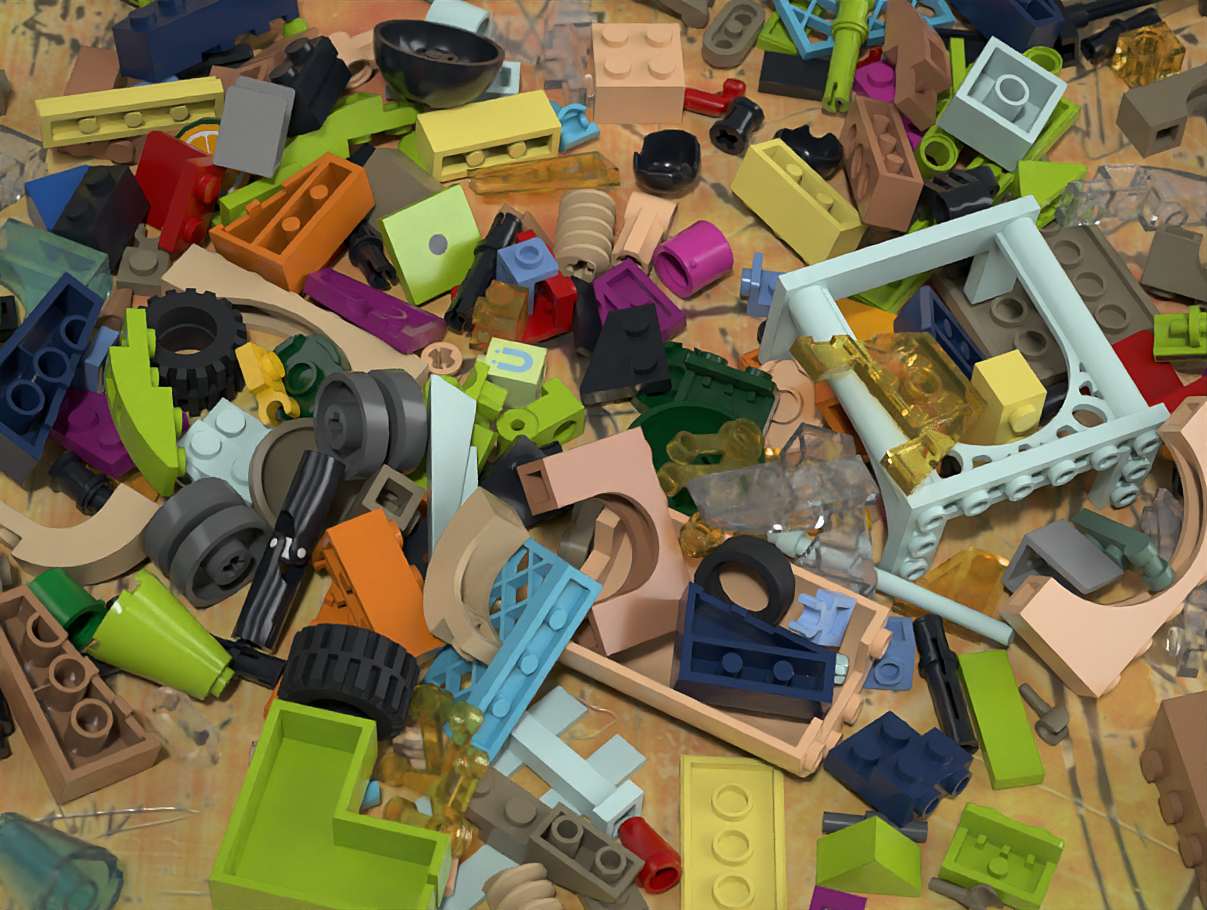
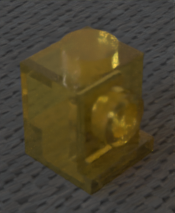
(499, 315)

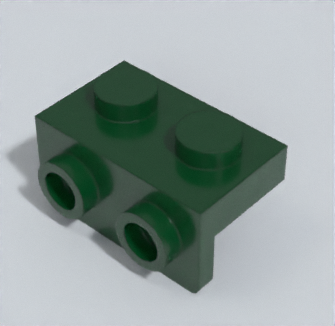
(745, 393)

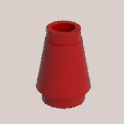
(662, 862)

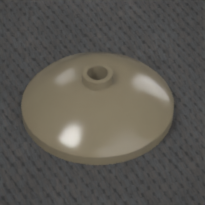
(274, 468)

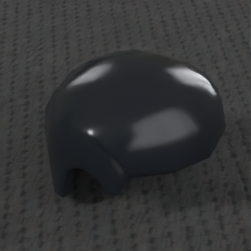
(819, 153)
(668, 161)

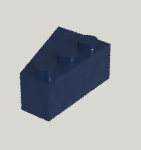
(1014, 22)
(746, 663)

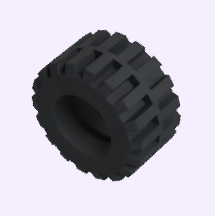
(201, 324)
(351, 674)

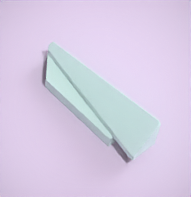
(449, 457)

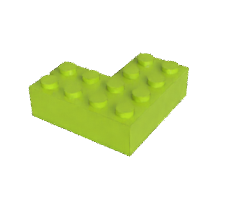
(300, 832)

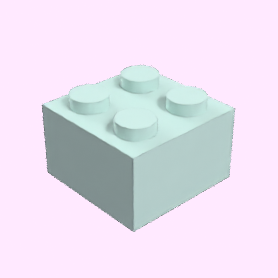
(1002, 104)

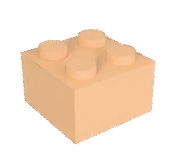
(637, 73)

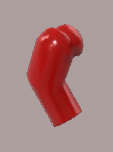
(716, 103)

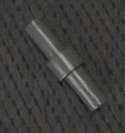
(833, 822)

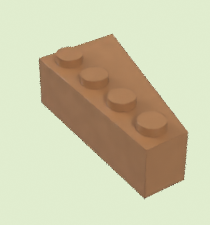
(64, 709)
(1178, 766)

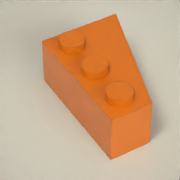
(377, 581)

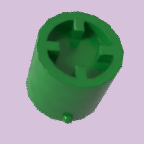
(70, 605)

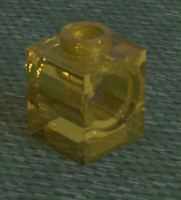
(1147, 55)

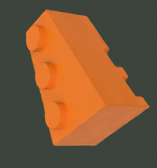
(298, 225)

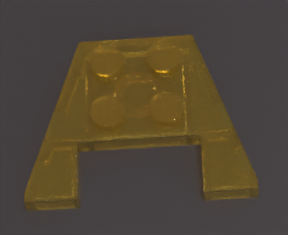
(913, 384)

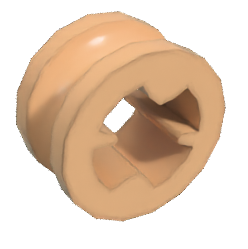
(445, 353)

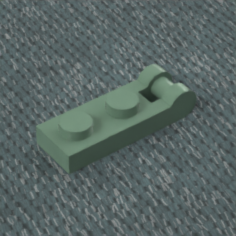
(1126, 548)

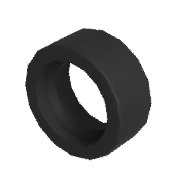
(763, 558)

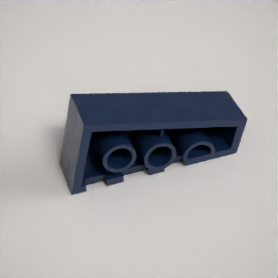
(174, 33)
(38, 370)

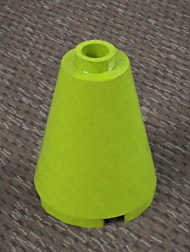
(161, 641)

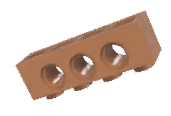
(880, 164)

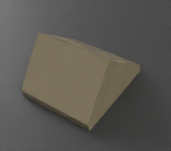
(394, 184)

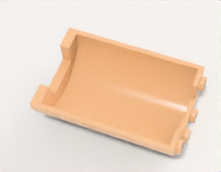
(646, 667)

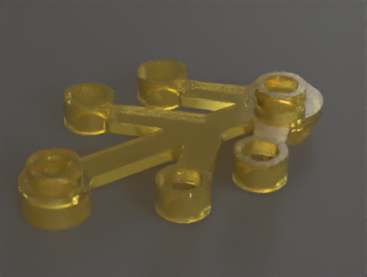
(741, 447)
(432, 709)

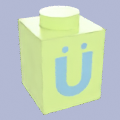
(517, 369)

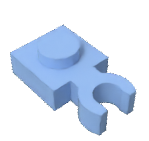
(824, 617)

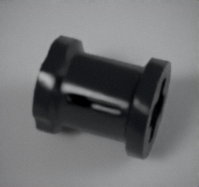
(732, 131)

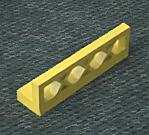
(128, 111)

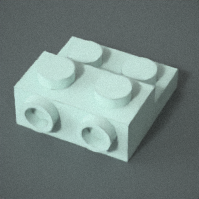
(222, 447)

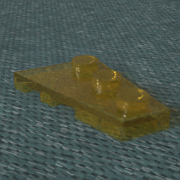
(544, 175)

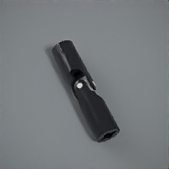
(291, 543)

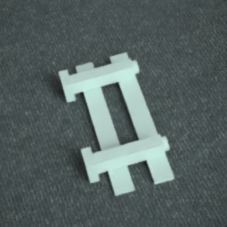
(588, 787)

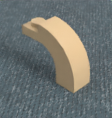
(89, 551)
(463, 572)

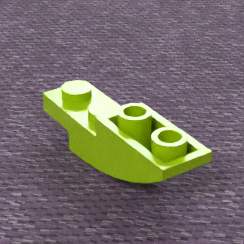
(351, 123)
(142, 408)

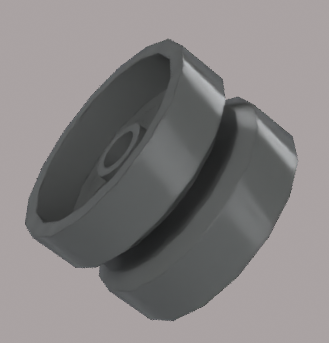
(371, 421)
(207, 541)

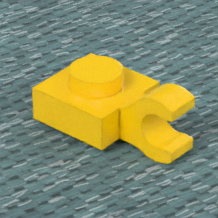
(263, 378)

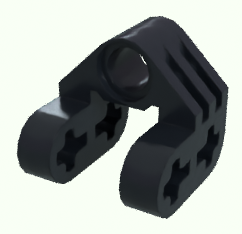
(956, 197)

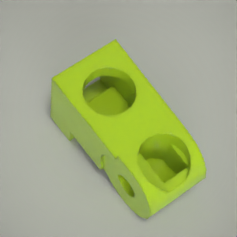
(550, 418)

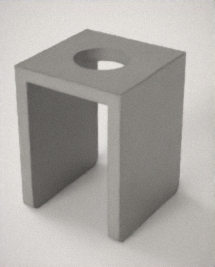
(254, 126)
(1066, 552)

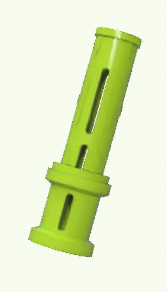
(848, 32)

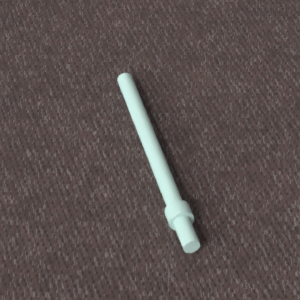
(796, 543)

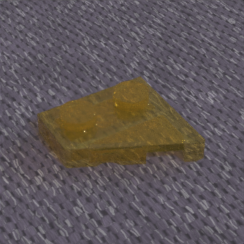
(967, 578)

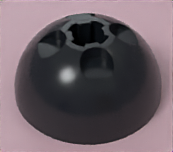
(435, 62)

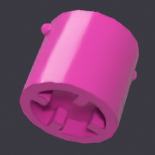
(693, 259)

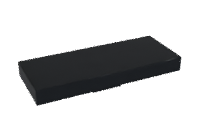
(586, 318)

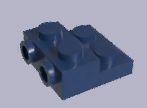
(900, 768)

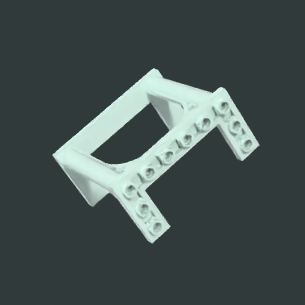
(1004, 248)

